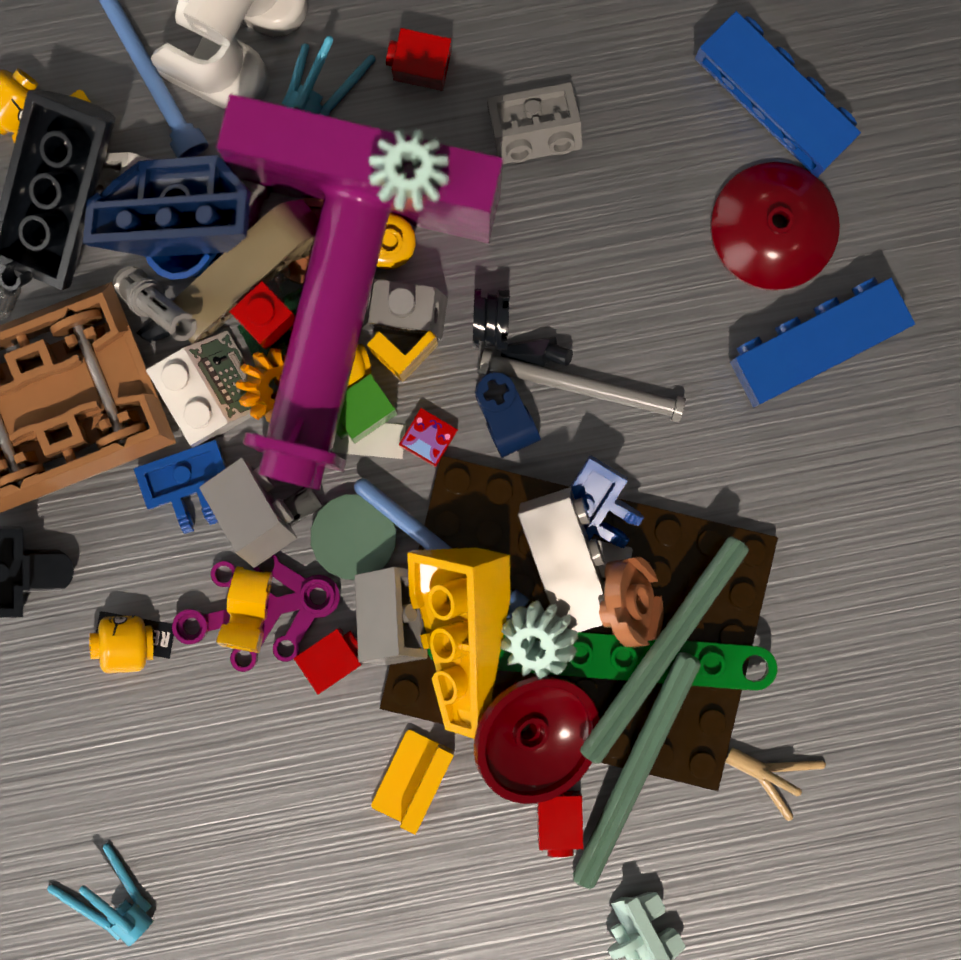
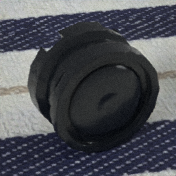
(491, 319)

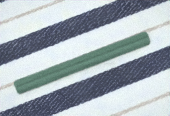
(664, 650)
(636, 769)

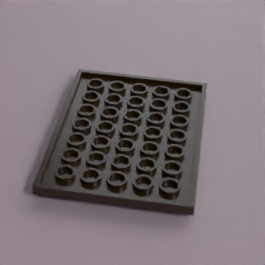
(480, 510)

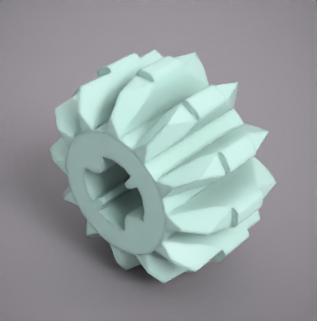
(392, 163)
(523, 634)

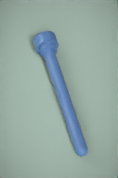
(185, 138)
(416, 529)

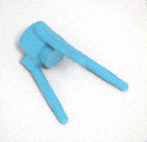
(303, 97)
(124, 922)

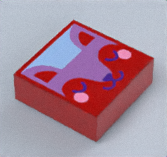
(428, 437)

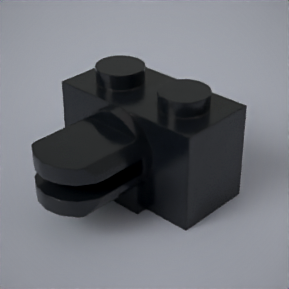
(28, 571)

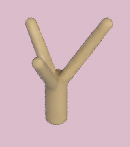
(764, 774)

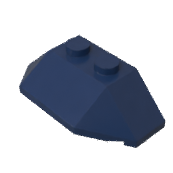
(170, 209)

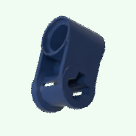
(508, 421)

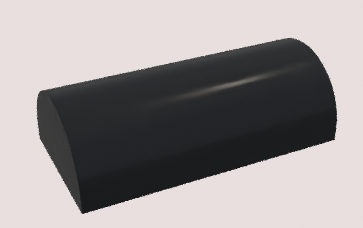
(49, 183)

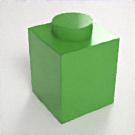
(364, 410)

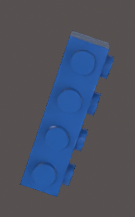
(777, 93)
(821, 342)

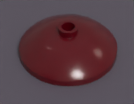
(754, 246)
(546, 756)

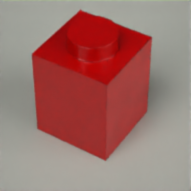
(419, 59)
(263, 315)
(329, 659)
(560, 824)

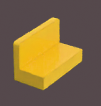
(399, 364)
(412, 780)

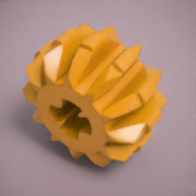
(258, 392)

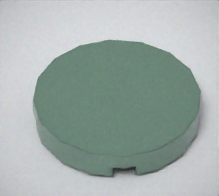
(352, 537)

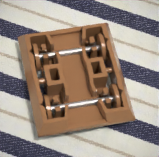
(70, 397)

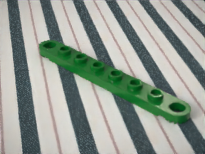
(607, 658)

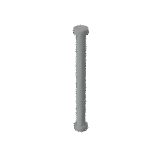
(582, 385)

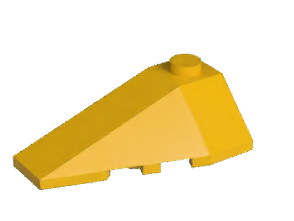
(463, 611)

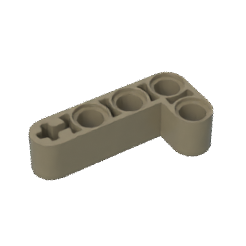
(270, 246)

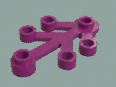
(275, 607)

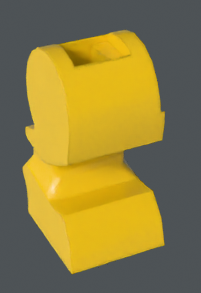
(247, 610)

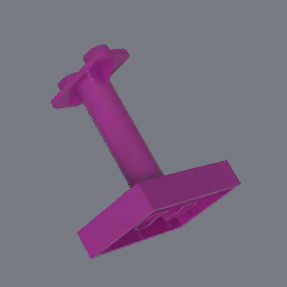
(329, 161)

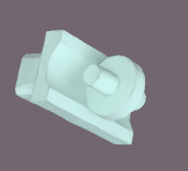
(635, 933)

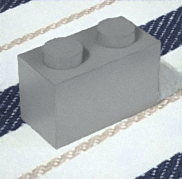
(248, 512)
(385, 618)

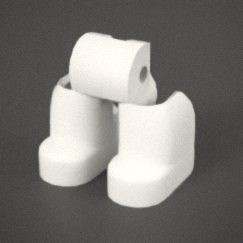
(221, 61)

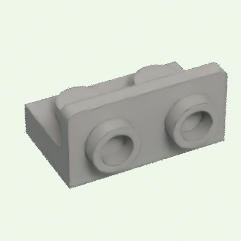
(535, 123)

